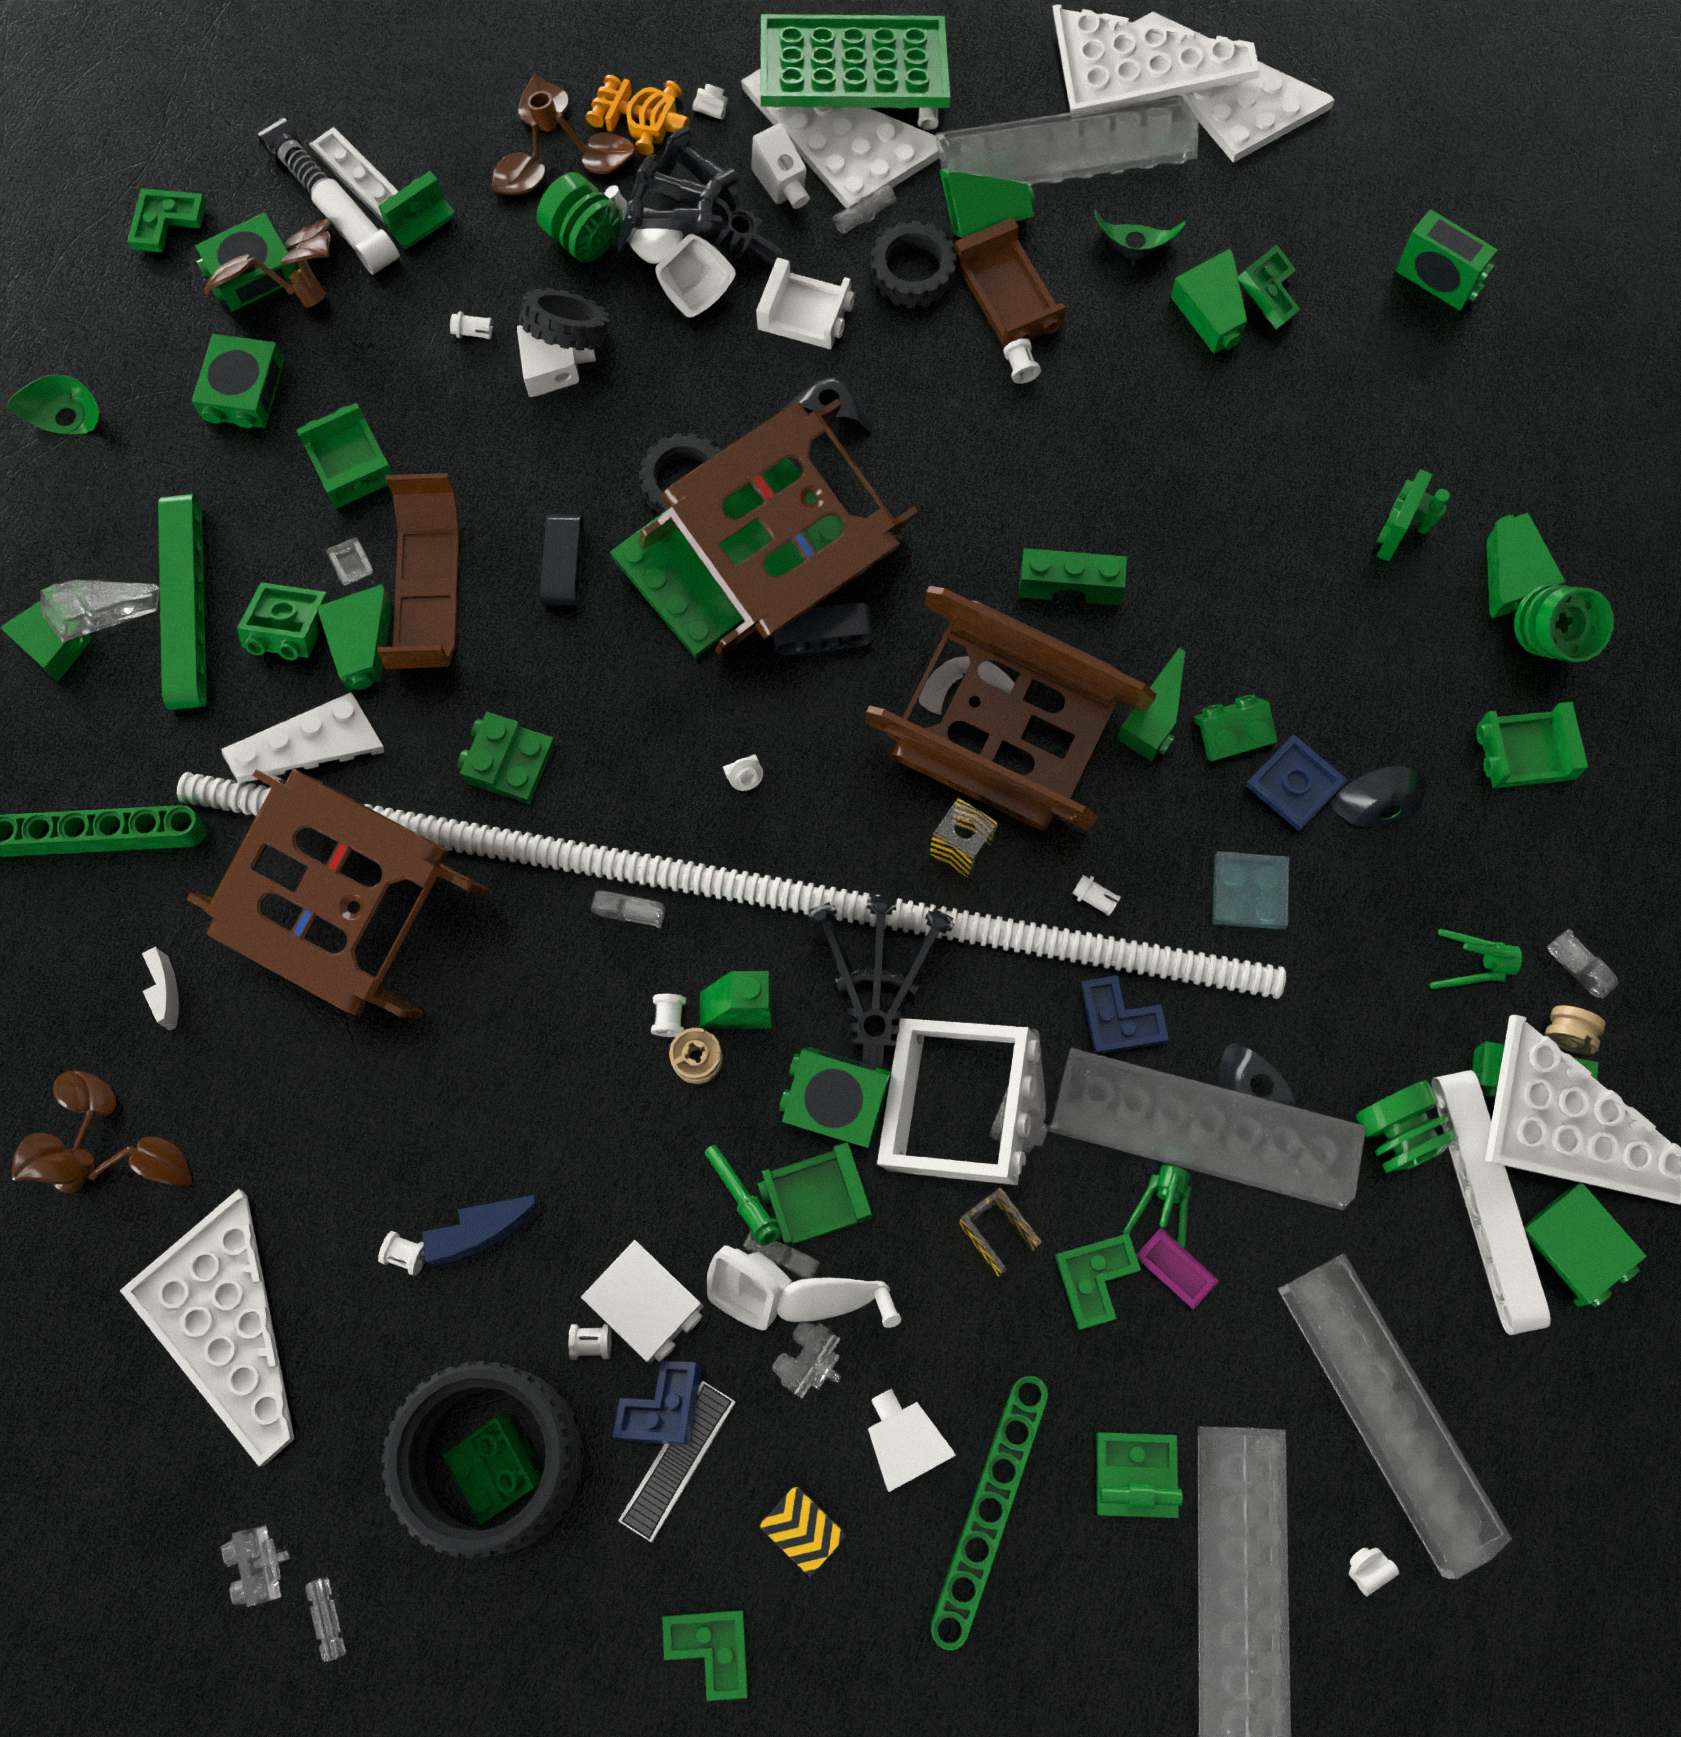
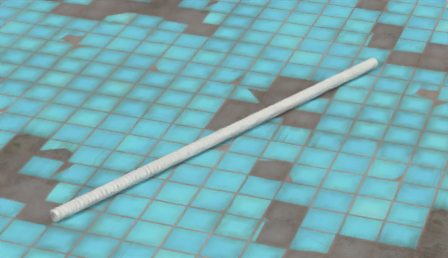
(515, 846)

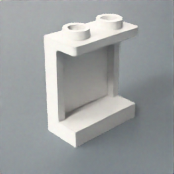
(803, 307)
(643, 1303)

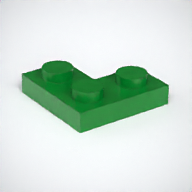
(158, 211)
(1264, 285)
(1085, 1274)
(719, 1640)

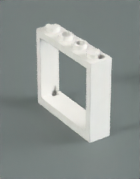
(902, 1095)

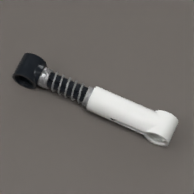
(371, 245)

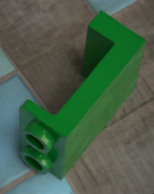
(345, 455)
(1532, 747)
(816, 1196)
(1584, 1245)

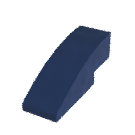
(478, 1229)

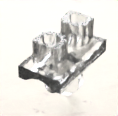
(814, 1361)
(257, 1566)

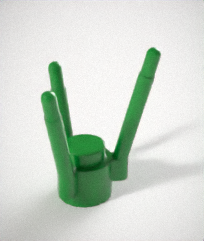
(1497, 957)
(1171, 1187)

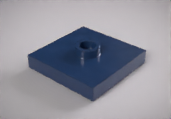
(1296, 782)

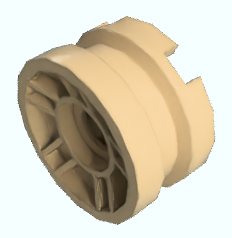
(1575, 1029)
(711, 1057)

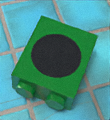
(258, 240)
(1447, 260)
(238, 381)
(835, 1096)

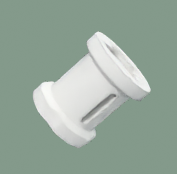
(1022, 361)
(668, 1015)
(402, 1253)
(590, 1341)

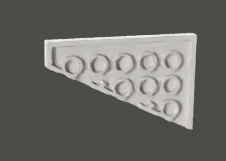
(1128, 62)
(1254, 110)
(851, 146)
(1571, 1127)
(215, 1321)

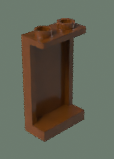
(1007, 284)

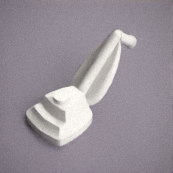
(688, 268)
(758, 1290)

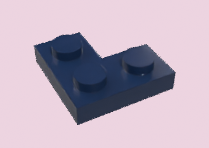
(1113, 1026)
(668, 1416)

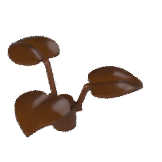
(543, 109)
(309, 244)
(46, 1160)

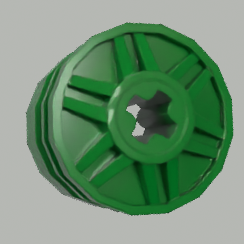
(579, 217)
(1564, 622)
(1407, 1127)

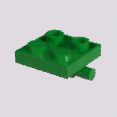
(1409, 505)
(494, 1468)
(1137, 1475)

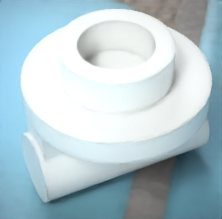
(710, 102)
(744, 773)
(1371, 1570)

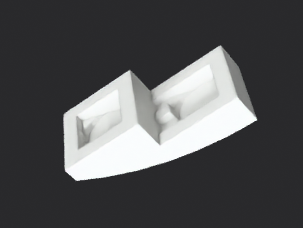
(164, 995)

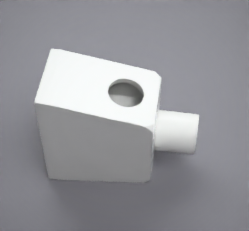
(779, 166)
(549, 366)
(905, 1441)

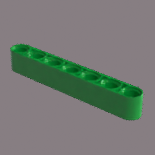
(182, 602)
(98, 826)
(989, 1531)

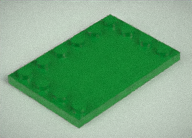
(854, 61)
(684, 589)

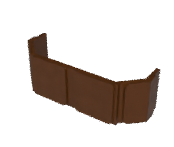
(424, 572)

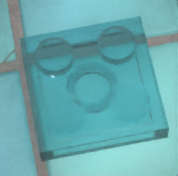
(1251, 890)

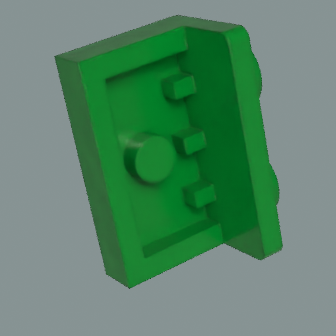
(416, 211)
(1236, 727)

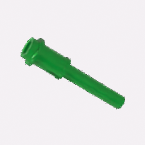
(749, 1207)

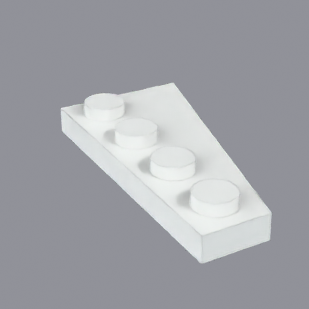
(314, 737)

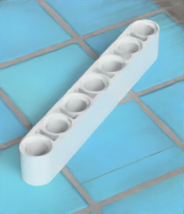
(1491, 1206)

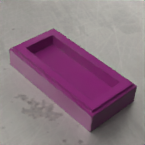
(1177, 1268)

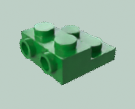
(282, 621)
(505, 757)

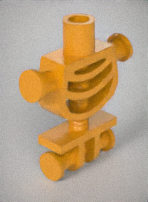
(646, 105)

